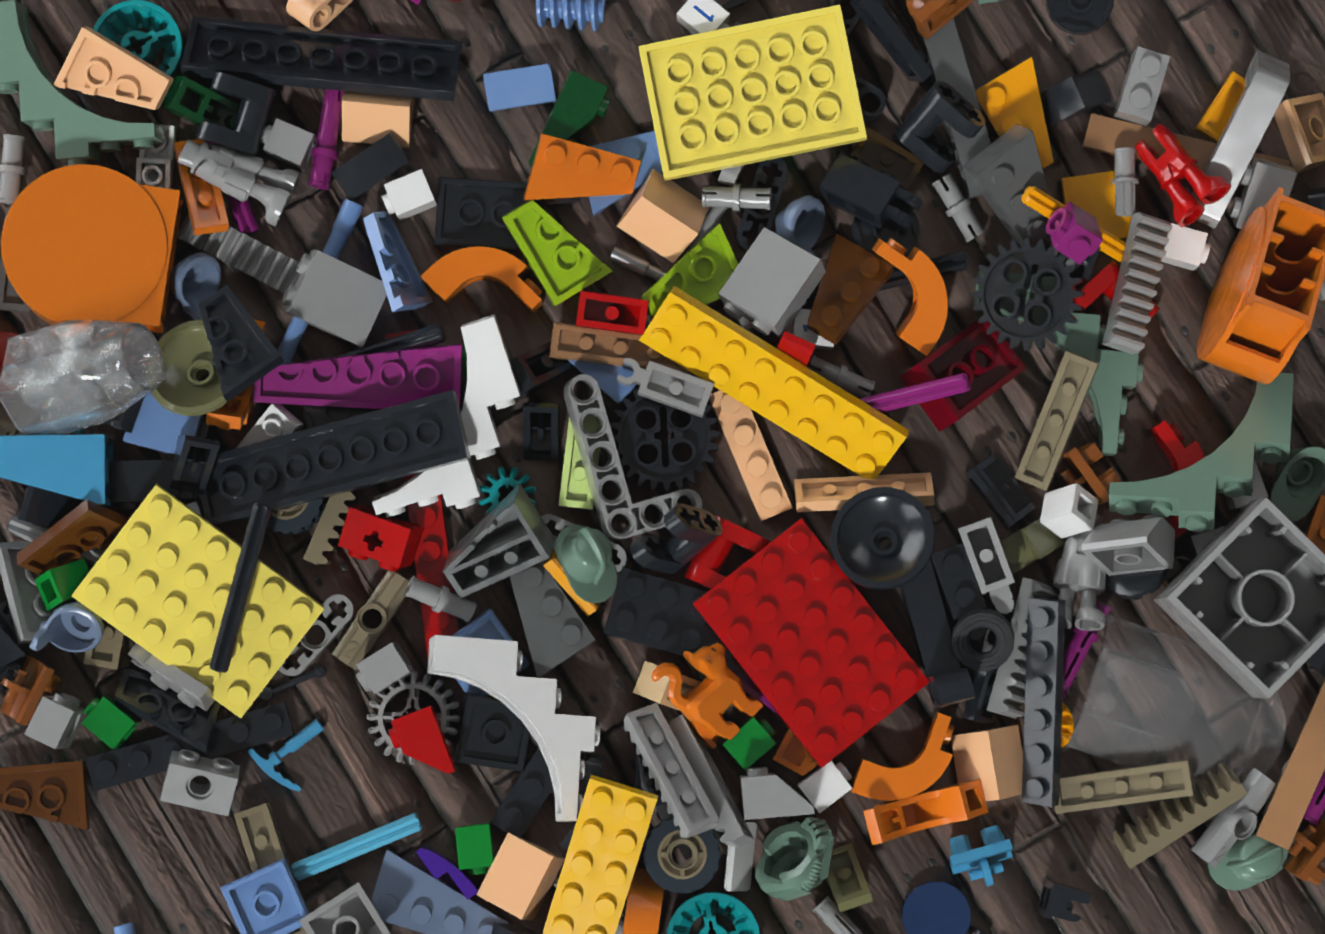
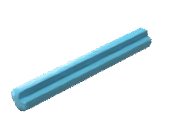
(356, 846)

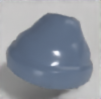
(802, 222)
(194, 281)
(70, 628)

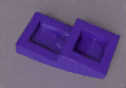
(440, 864)

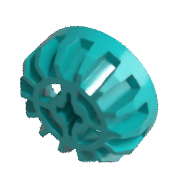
(125, 18)
(707, 905)

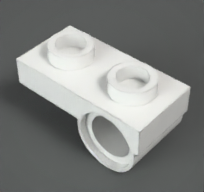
(272, 424)

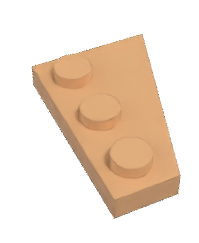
(111, 71)

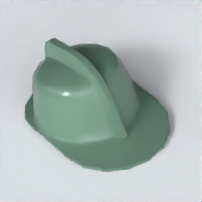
(1299, 482)
(587, 562)
(1248, 863)

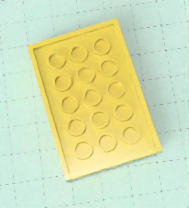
(752, 92)
(168, 591)

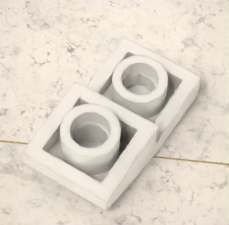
(156, 165)

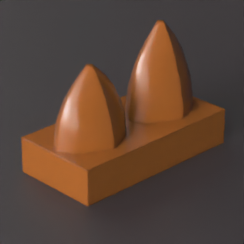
(934, 14)

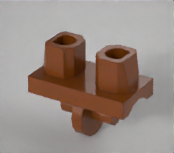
(1080, 462)
(27, 689)
(1307, 854)

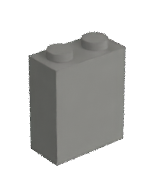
(771, 283)
(335, 297)

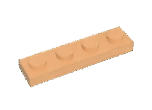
(751, 456)
(834, 492)

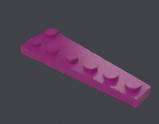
(365, 379)

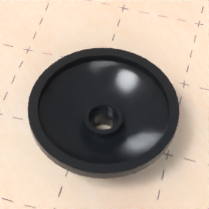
(879, 516)

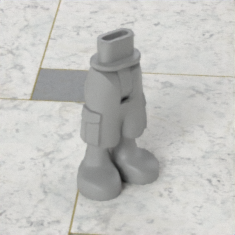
(238, 174)
(1078, 572)

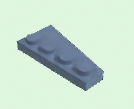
(426, 905)

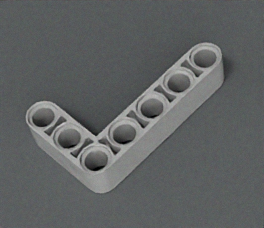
(1263, 91)
(612, 470)

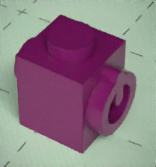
(1074, 232)

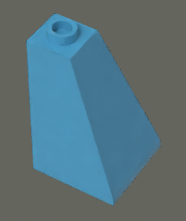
(60, 464)

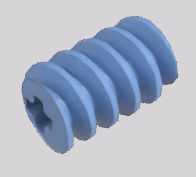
(570, 11)

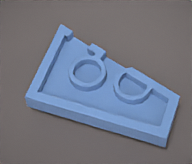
(639, 147)
(397, 269)

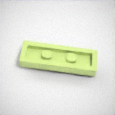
(574, 484)

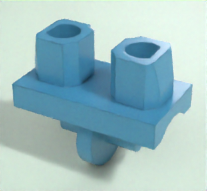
(994, 850)

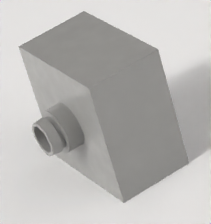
(1253, 598)

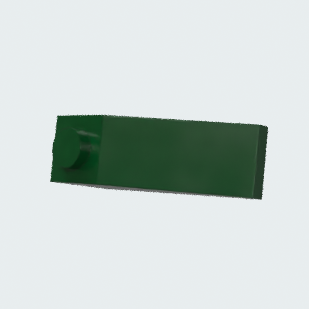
(199, 104)
(576, 108)

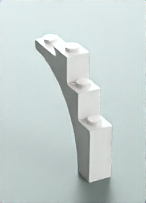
(488, 383)
(560, 737)

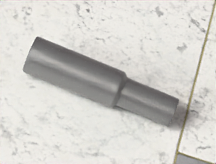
(635, 263)

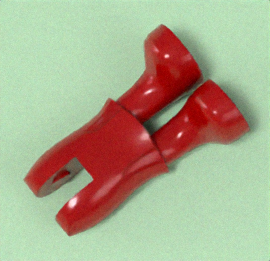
(1175, 167)

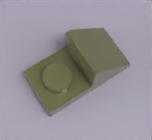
(1029, 545)
(847, 879)

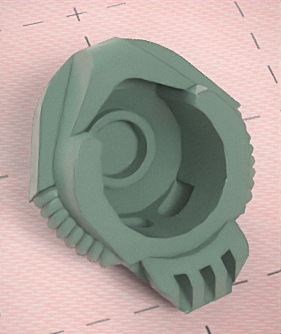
(795, 859)

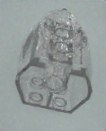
(78, 374)

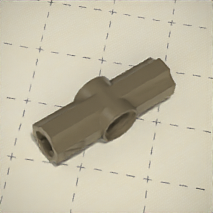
(359, 637)

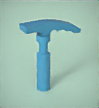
(291, 745)

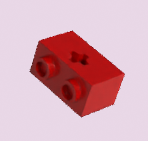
(398, 537)

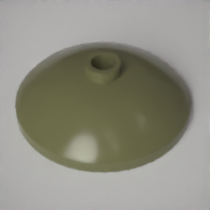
(186, 360)

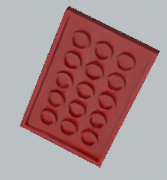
(810, 643)

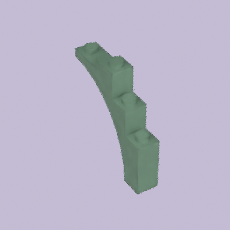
(48, 108)
(1116, 368)
(1228, 470)

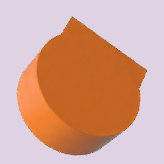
(92, 246)
(1266, 290)

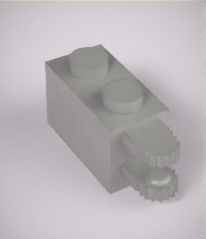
(989, 562)

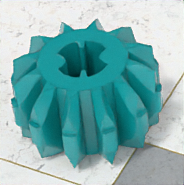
(498, 485)

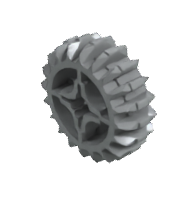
(414, 700)

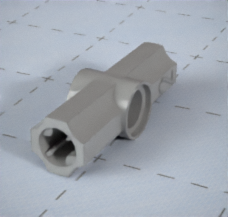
(1235, 821)

